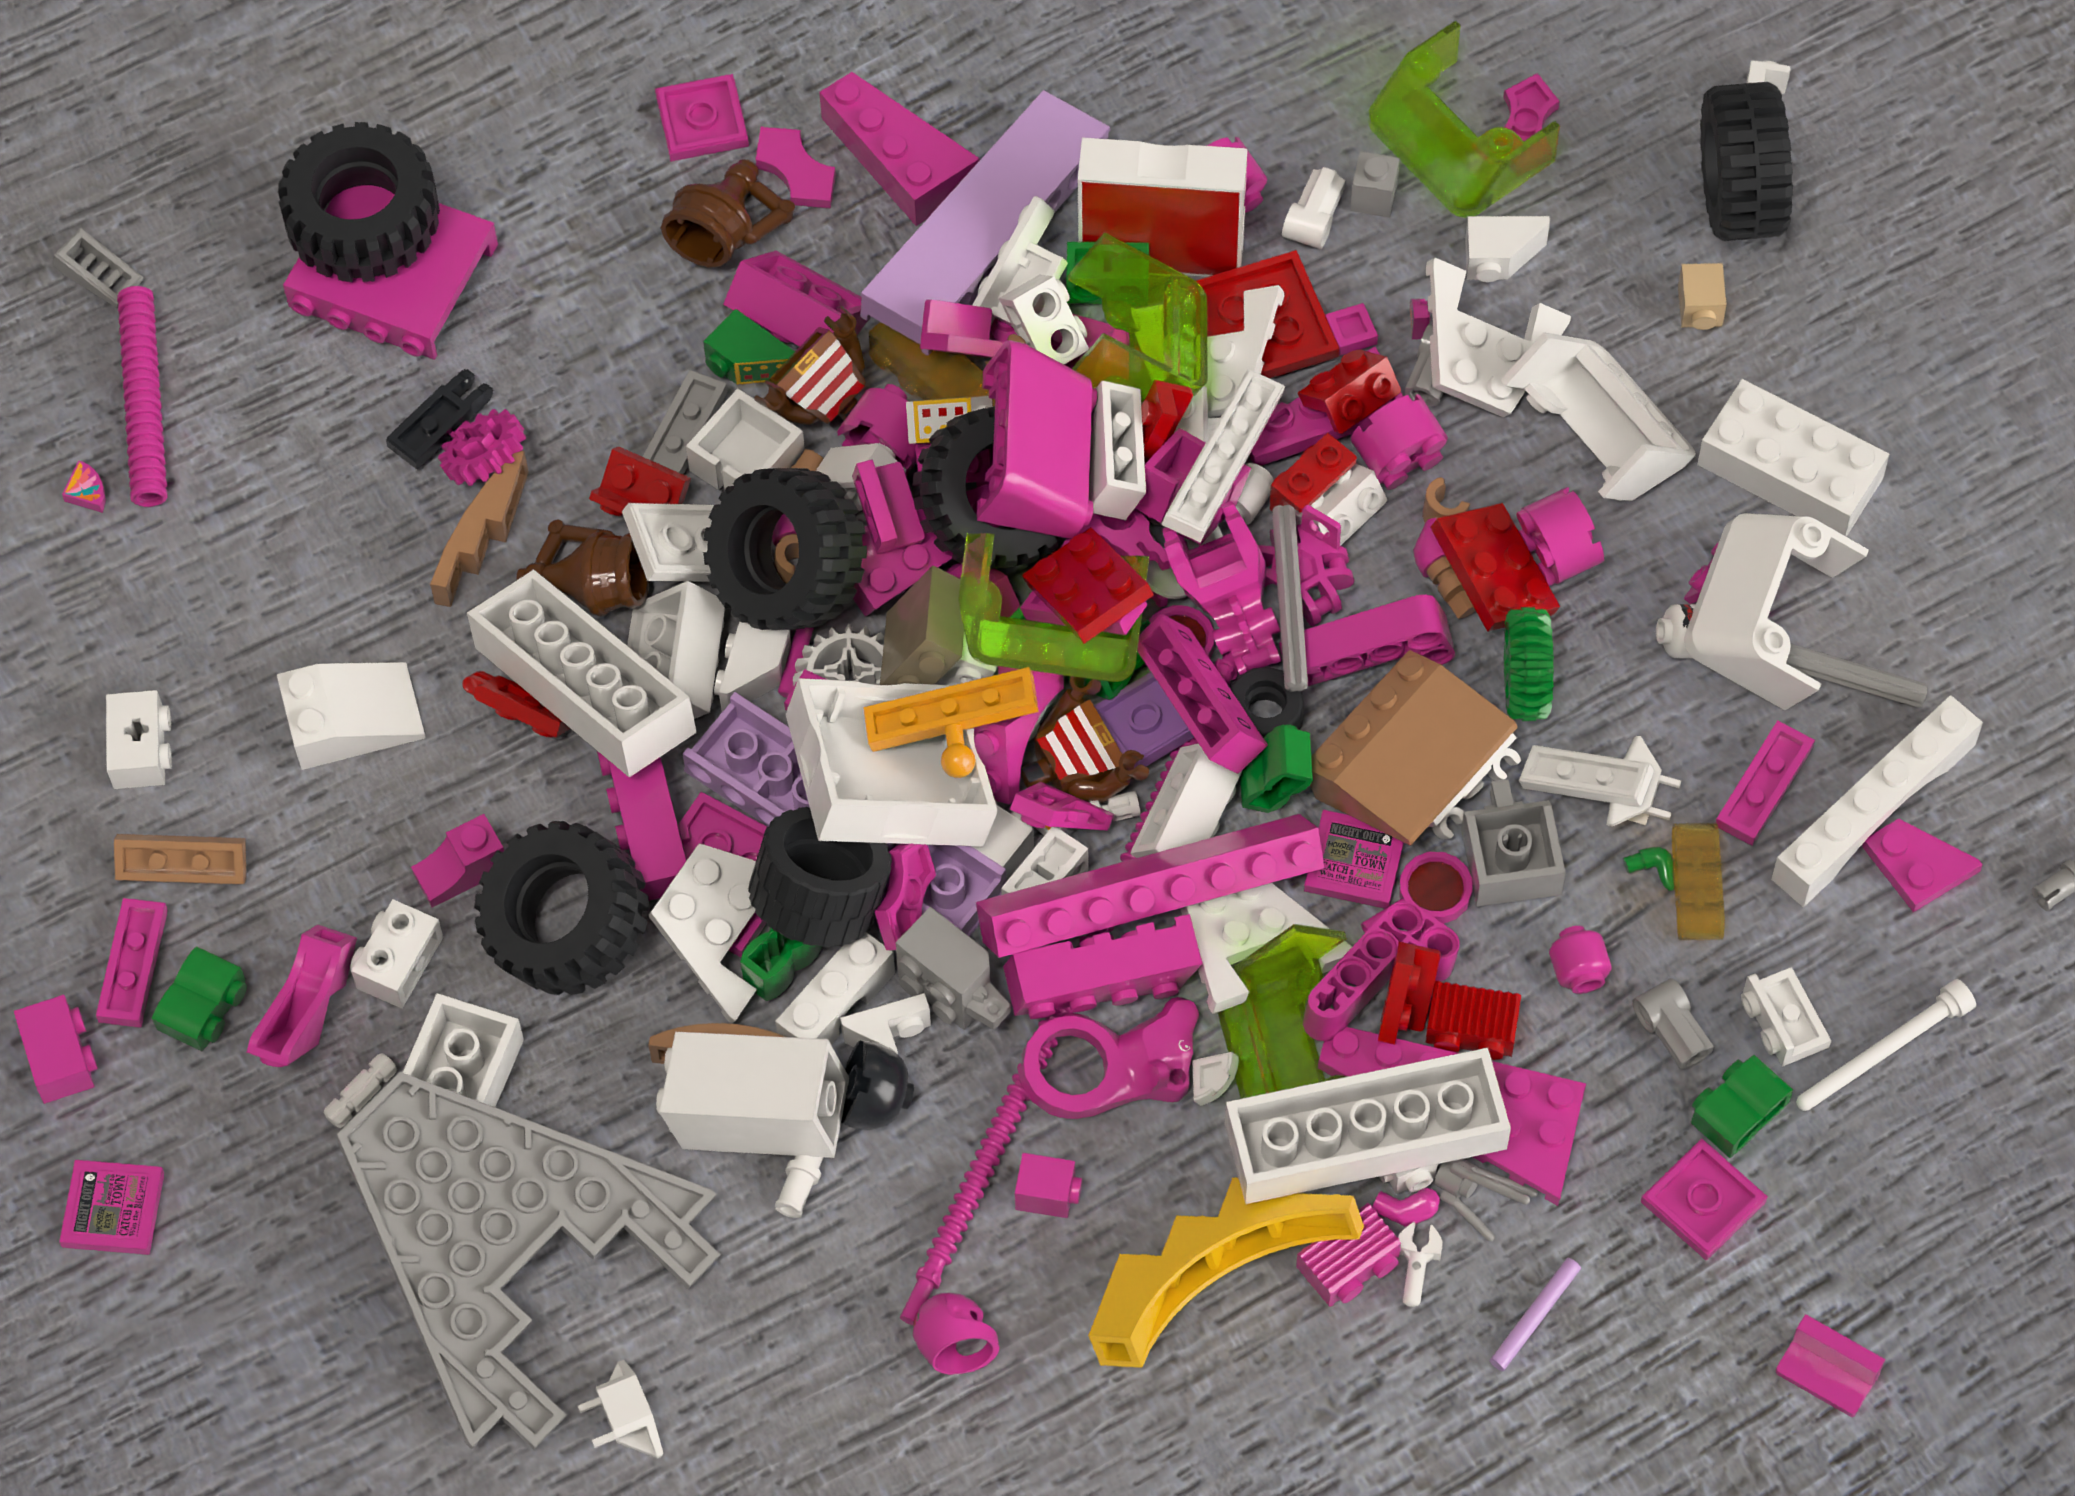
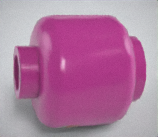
(1580, 959)

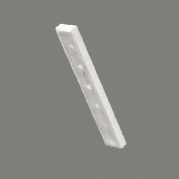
(1223, 456)

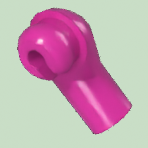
(1409, 1210)

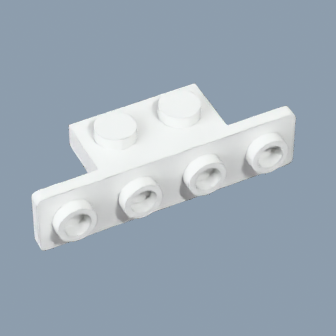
(1021, 261)

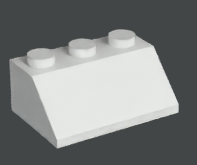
(681, 639)

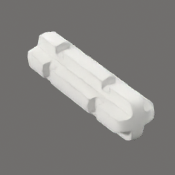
(360, 1090)

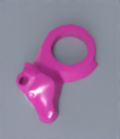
(1138, 1065)

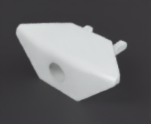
(1618, 812)
(626, 1412)

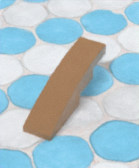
(484, 519)

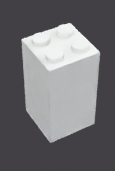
(753, 1094)

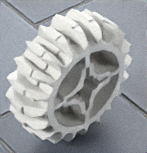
(847, 649)

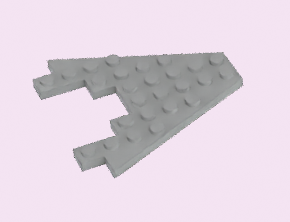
(469, 1201)

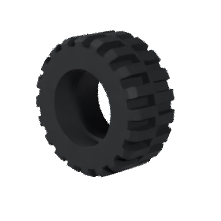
(348, 160)
(1746, 161)
(946, 501)
(743, 559)
(519, 883)

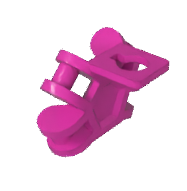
(1314, 553)

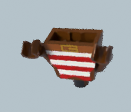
(819, 376)
(1078, 750)

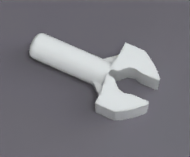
(1417, 1262)

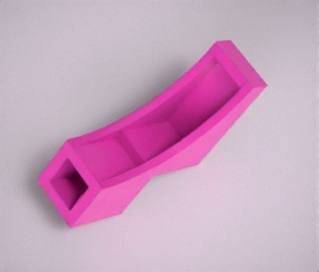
(1004, 742)

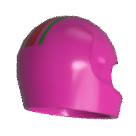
(943, 1323)

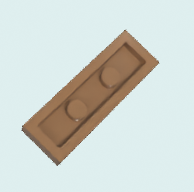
(180, 859)

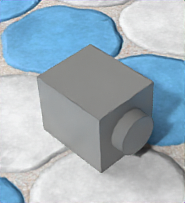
(1375, 184)

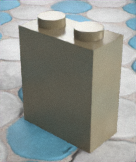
(923, 631)

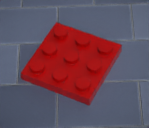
(1301, 328)

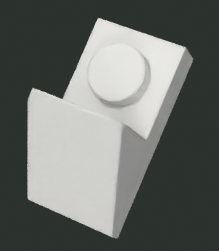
(882, 1023)

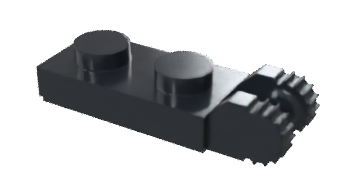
(436, 418)

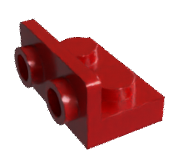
(637, 480)
(1409, 990)

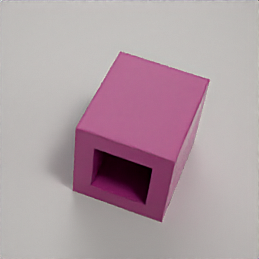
(1047, 1185)

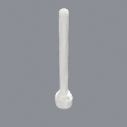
(1953, 1001)

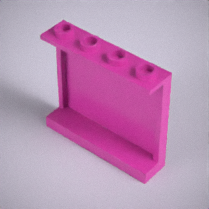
(408, 305)

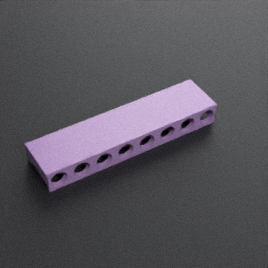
(982, 212)
(755, 766)

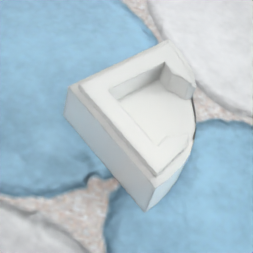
(1213, 1076)

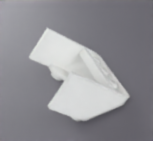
(1604, 410)
(1731, 614)

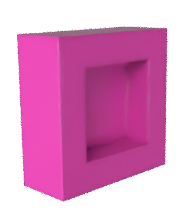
(1352, 328)

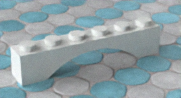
(1833, 838)

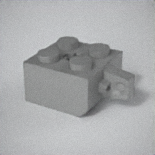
(1510, 826)
(950, 971)

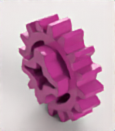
(482, 447)

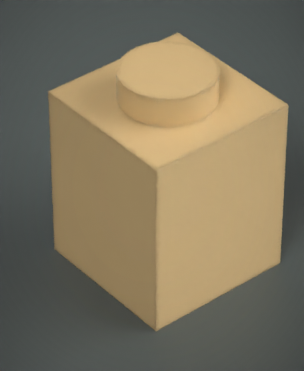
(1702, 295)

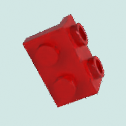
(1351, 389)
(1162, 413)
(1312, 474)

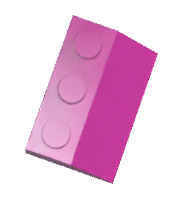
(789, 297)

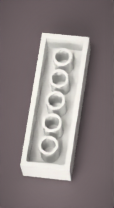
(582, 673)
(1366, 1125)

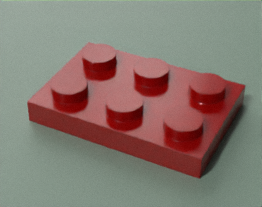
(1493, 564)
(1087, 585)

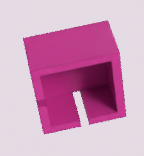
(1167, 473)

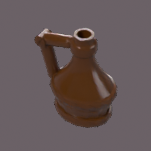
(713, 219)
(598, 573)

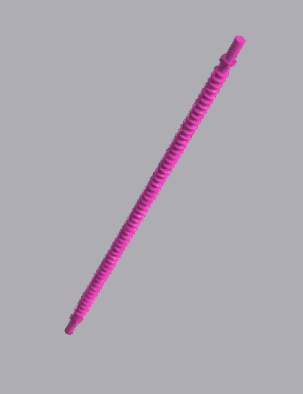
(930, 1274)

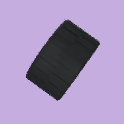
(809, 906)

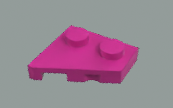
(1054, 808)
(1918, 863)

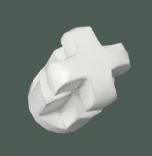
(1122, 805)

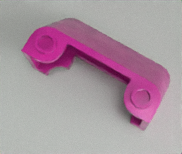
(1038, 443)

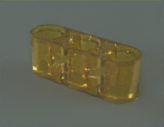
(1698, 881)

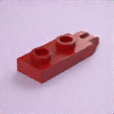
(513, 703)

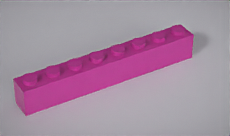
(1149, 885)

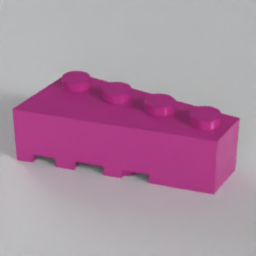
(895, 146)
(1103, 969)

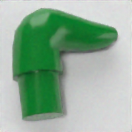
(1649, 858)

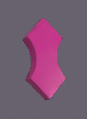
(1529, 106)
(784, 156)
(909, 879)

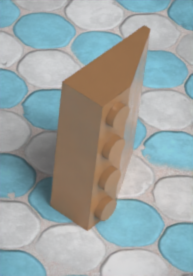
(1408, 748)

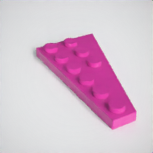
(1538, 1105)

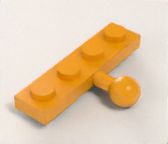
(951, 712)

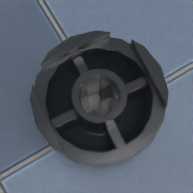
(875, 1086)

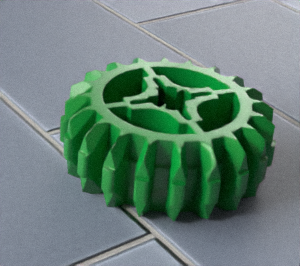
(1528, 664)

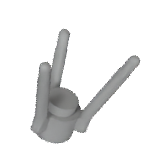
(1463, 1177)

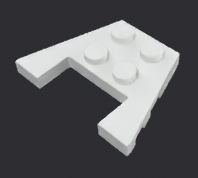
(1236, 352)
(1473, 355)
(703, 918)
(1236, 927)

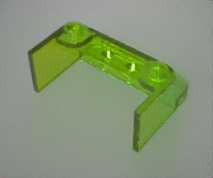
(1439, 148)
(1156, 307)
(1036, 644)
(1269, 1024)

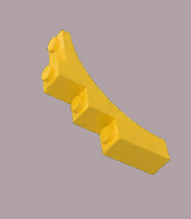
(1199, 1250)

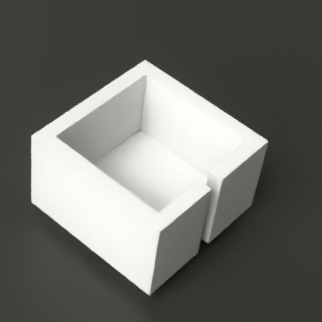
(742, 440)

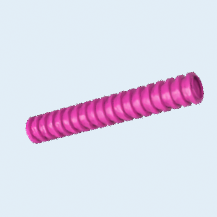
(142, 396)

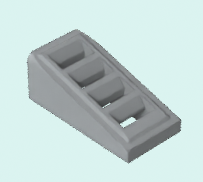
(83, 242)

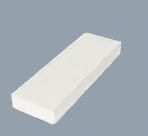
(1586, 776)

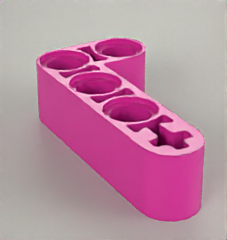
(1378, 638)
(1373, 973)

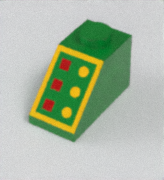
(744, 351)

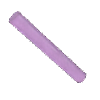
(1535, 1314)

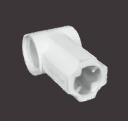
(1313, 215)

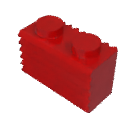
(1473, 1019)

